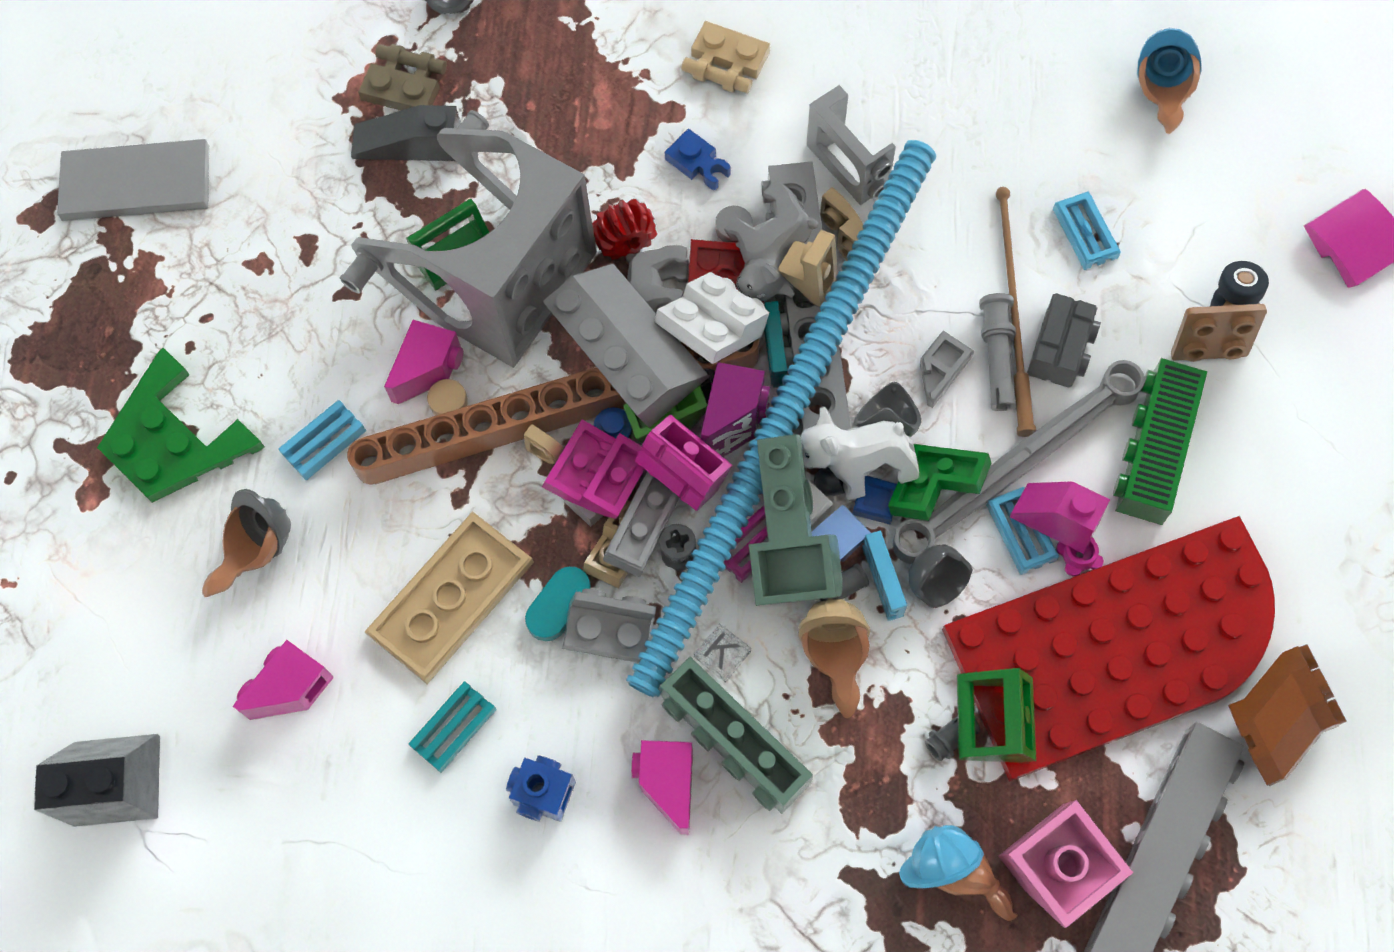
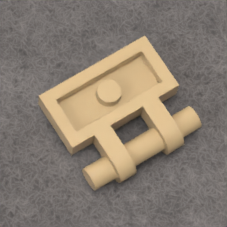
(728, 50)

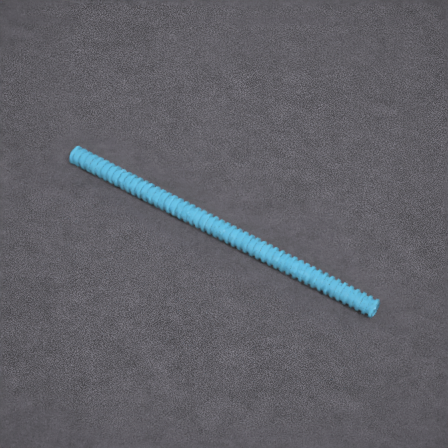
(782, 418)

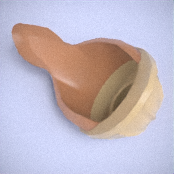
(837, 645)

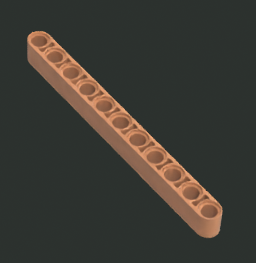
(503, 428)

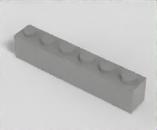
(1169, 843)

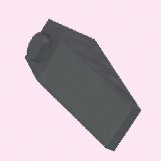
(405, 134)

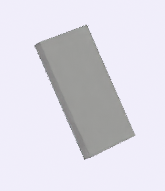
(133, 179)

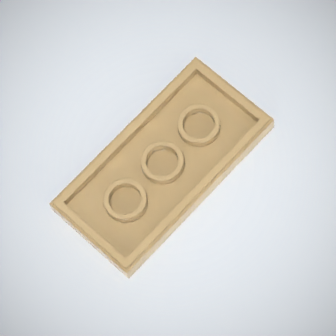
(449, 597)

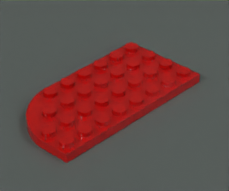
(1125, 642)

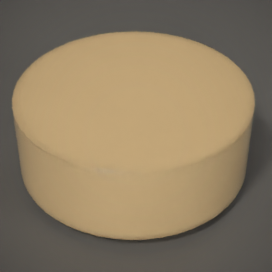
(446, 396)

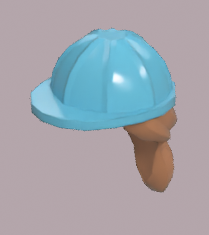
(956, 865)

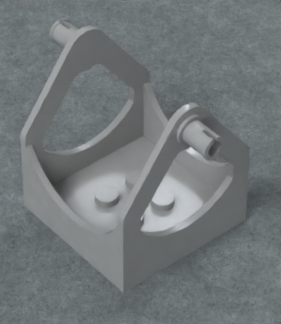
(512, 267)

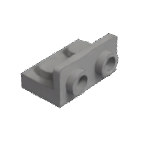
(608, 625)

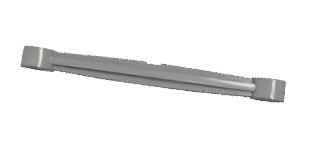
(1024, 457)

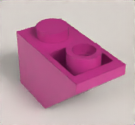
(285, 684)

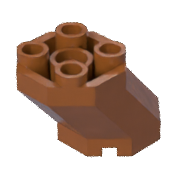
(1286, 714)

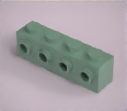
(735, 735)

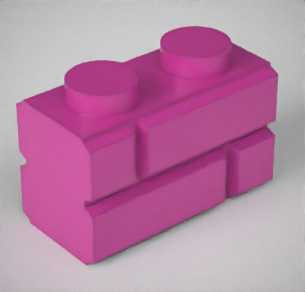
(683, 462)

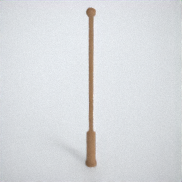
(1021, 379)

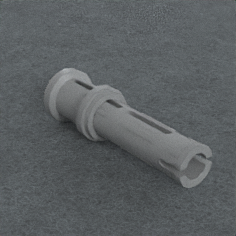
(998, 334)

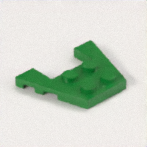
(157, 447)

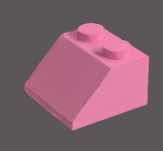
(1066, 863)

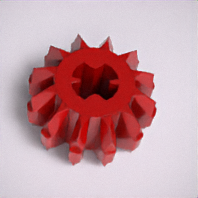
(624, 229)

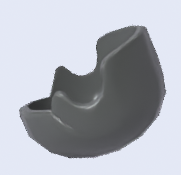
(939, 575)

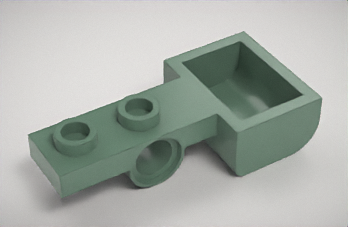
(792, 561)

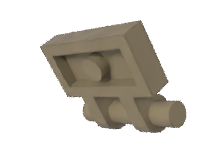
(397, 88)

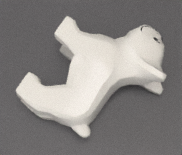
(859, 451)

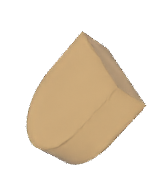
(542, 445)

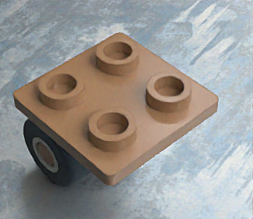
(1231, 320)

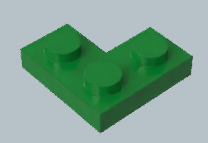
(938, 470)

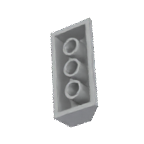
(625, 343)

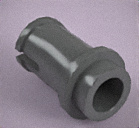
(852, 581)
(945, 741)

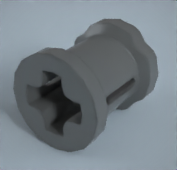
(685, 538)

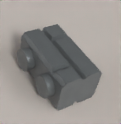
(1063, 341)

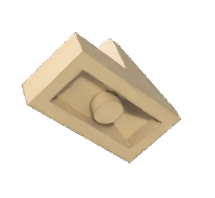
(812, 266)

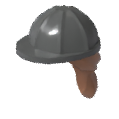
(250, 539)

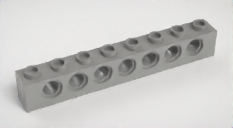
(797, 320)

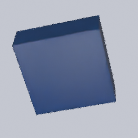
(876, 500)

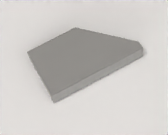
(942, 365)

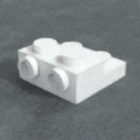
(713, 317)

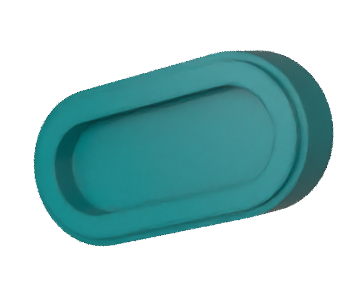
(549, 611)

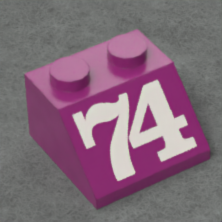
(734, 407)

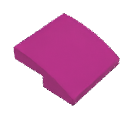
(1355, 236)
(596, 470)

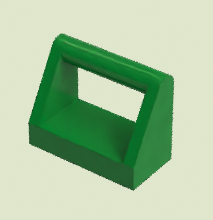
(462, 237)
(1017, 711)

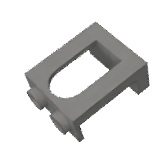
(827, 127)

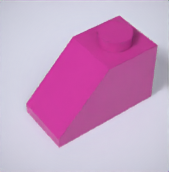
(423, 359)
(1061, 511)
(666, 779)

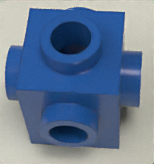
(551, 799)

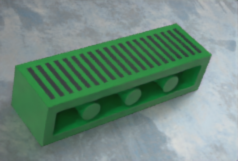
(1160, 441)

